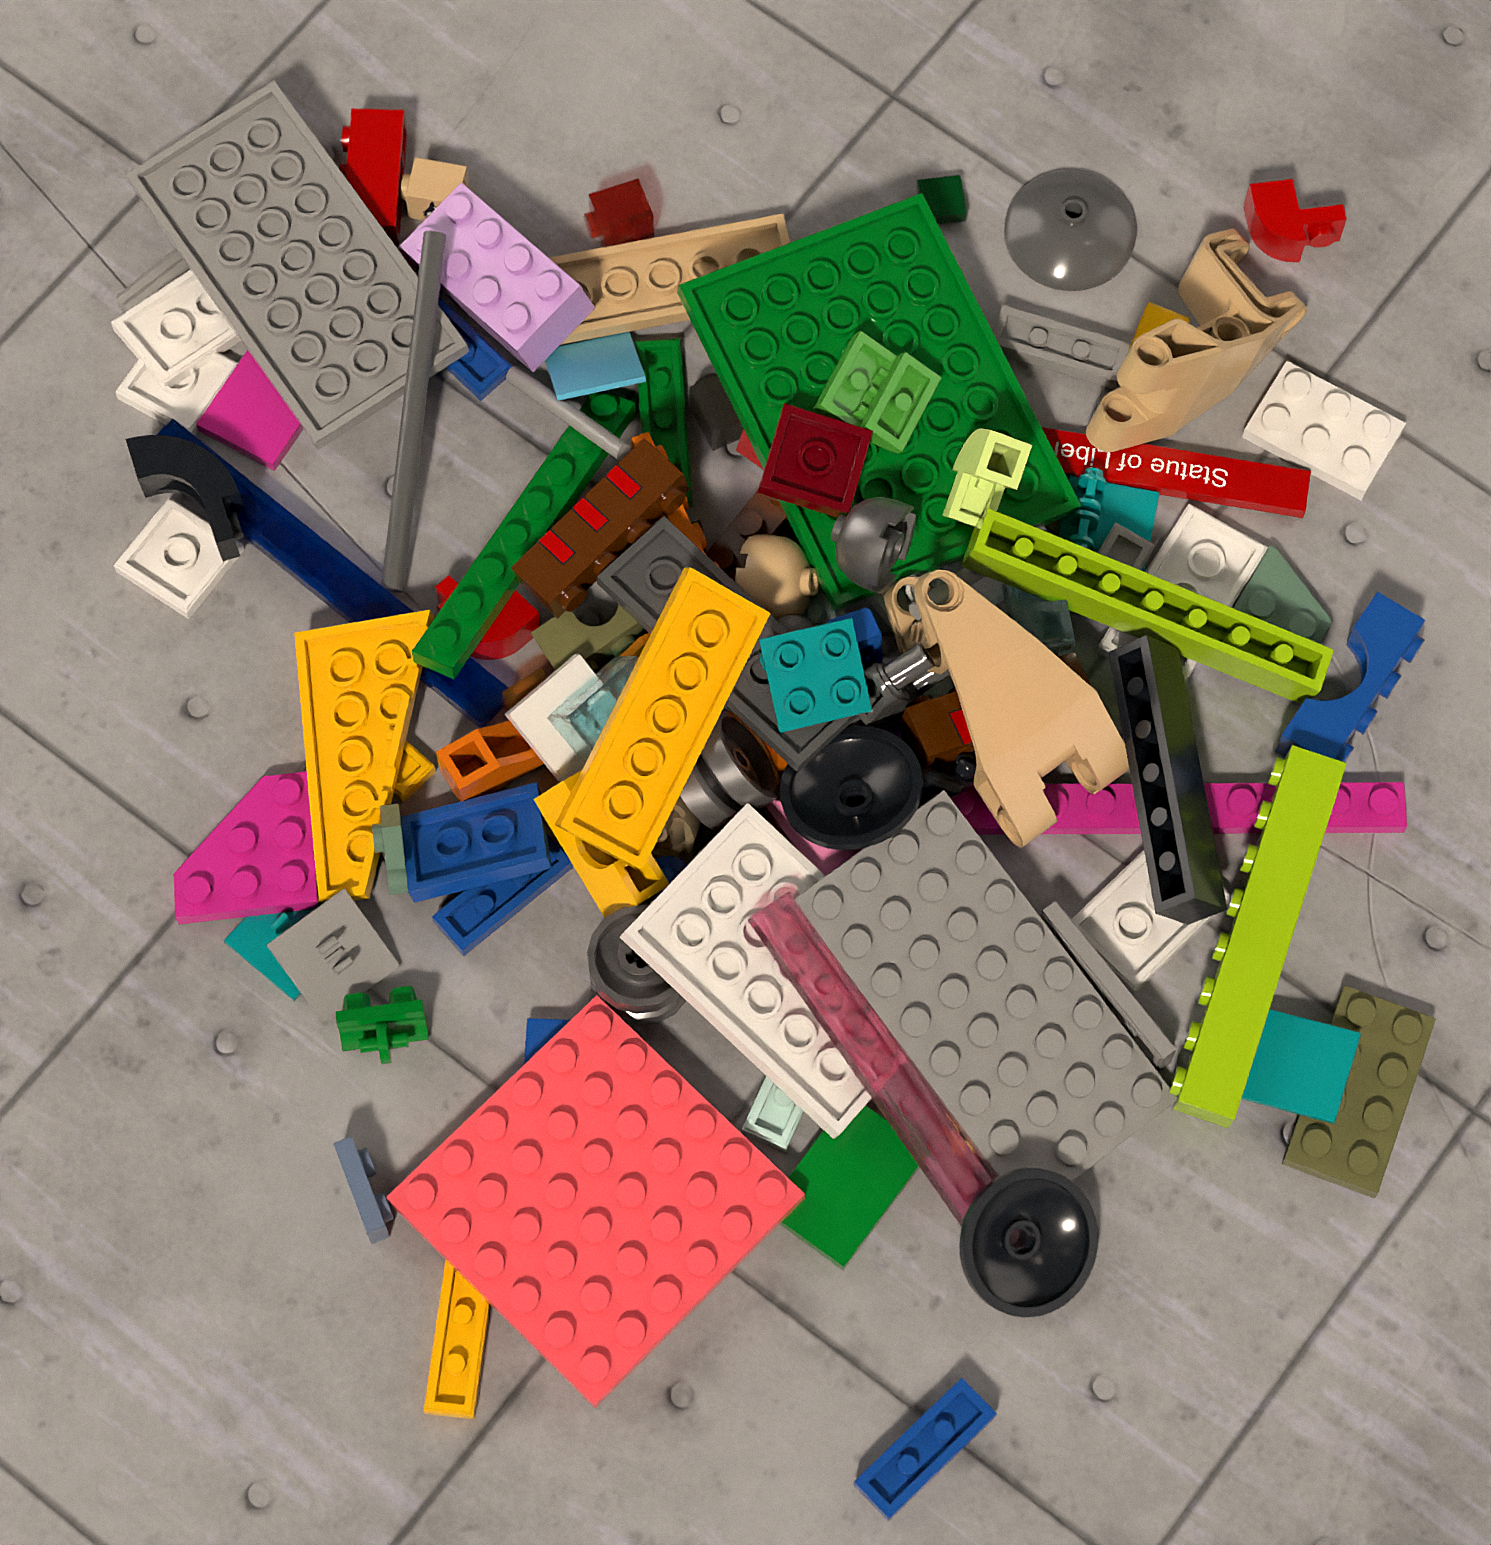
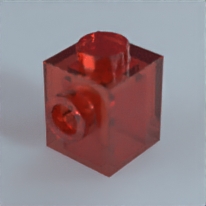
(619, 214)

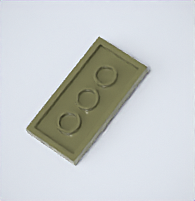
(1375, 1098)

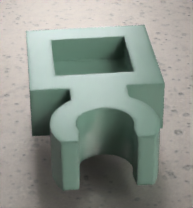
(389, 839)

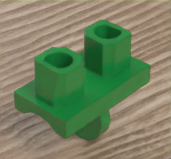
(381, 1026)

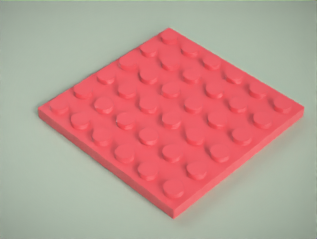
(595, 1200)

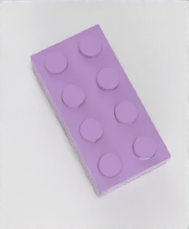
(502, 278)

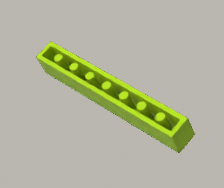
(1147, 606)
(1258, 938)

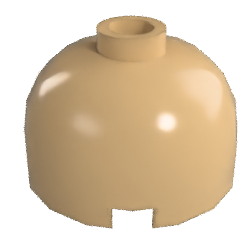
(777, 575)

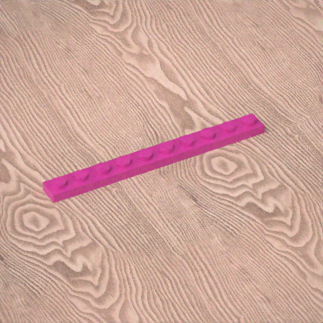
(1232, 808)

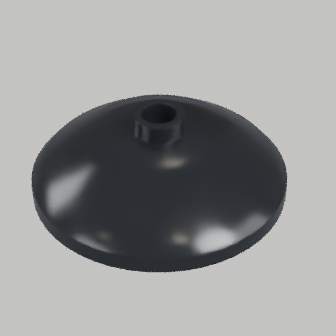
(854, 768)
(1053, 1245)

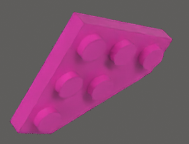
(254, 859)

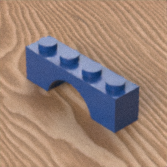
(1379, 642)

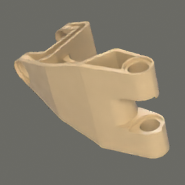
(1185, 369)
(1017, 701)

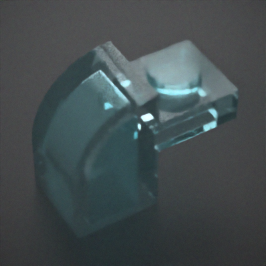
(1043, 619)

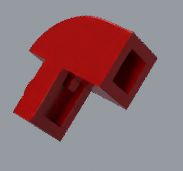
(1282, 227)
(509, 630)

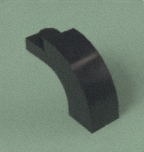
(187, 469)

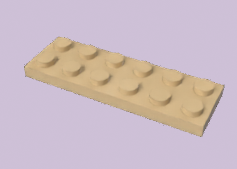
(639, 280)

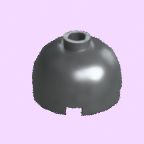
(873, 540)

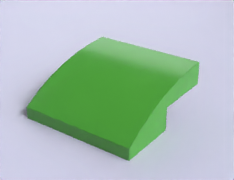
(878, 392)

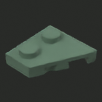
(1283, 599)

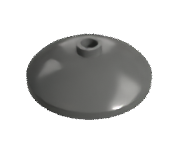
(1067, 250)

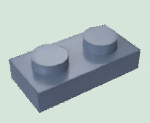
(357, 1169)

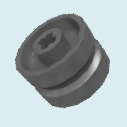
(730, 774)
(631, 992)

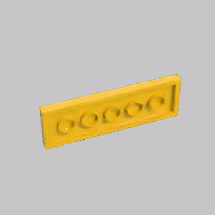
(662, 718)

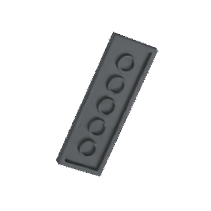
(642, 585)

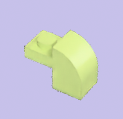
(983, 471)

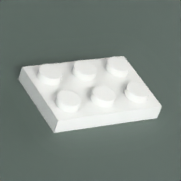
(1323, 430)

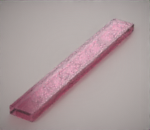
(871, 1054)

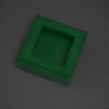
(944, 198)

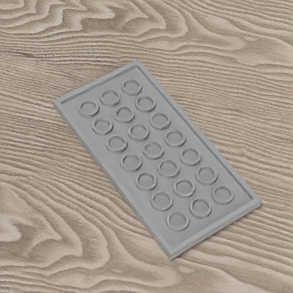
(292, 261)
(984, 998)

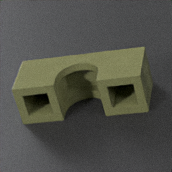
(596, 645)

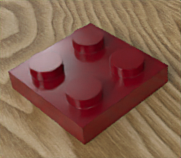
(814, 461)

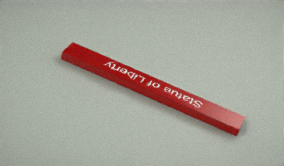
(1188, 474)

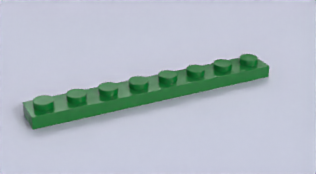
(540, 506)

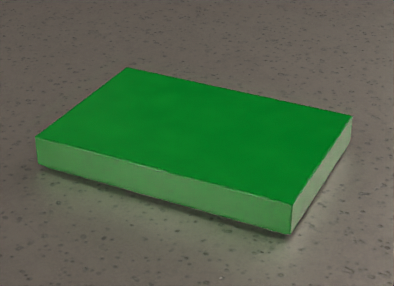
(849, 1186)

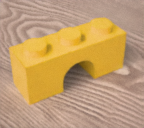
(605, 877)

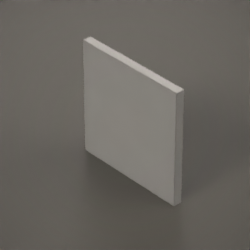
(332, 954)

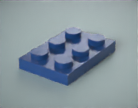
(475, 843)

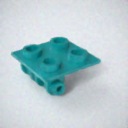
(1104, 506)
(815, 675)

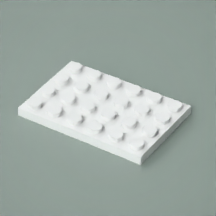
(716, 961)

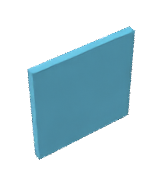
(594, 366)

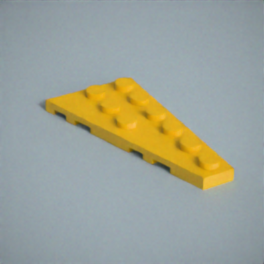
(355, 722)

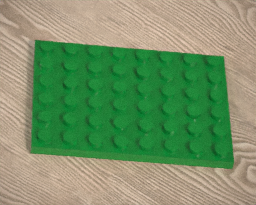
(785, 322)

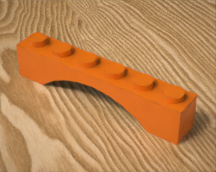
(494, 754)

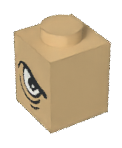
(430, 185)

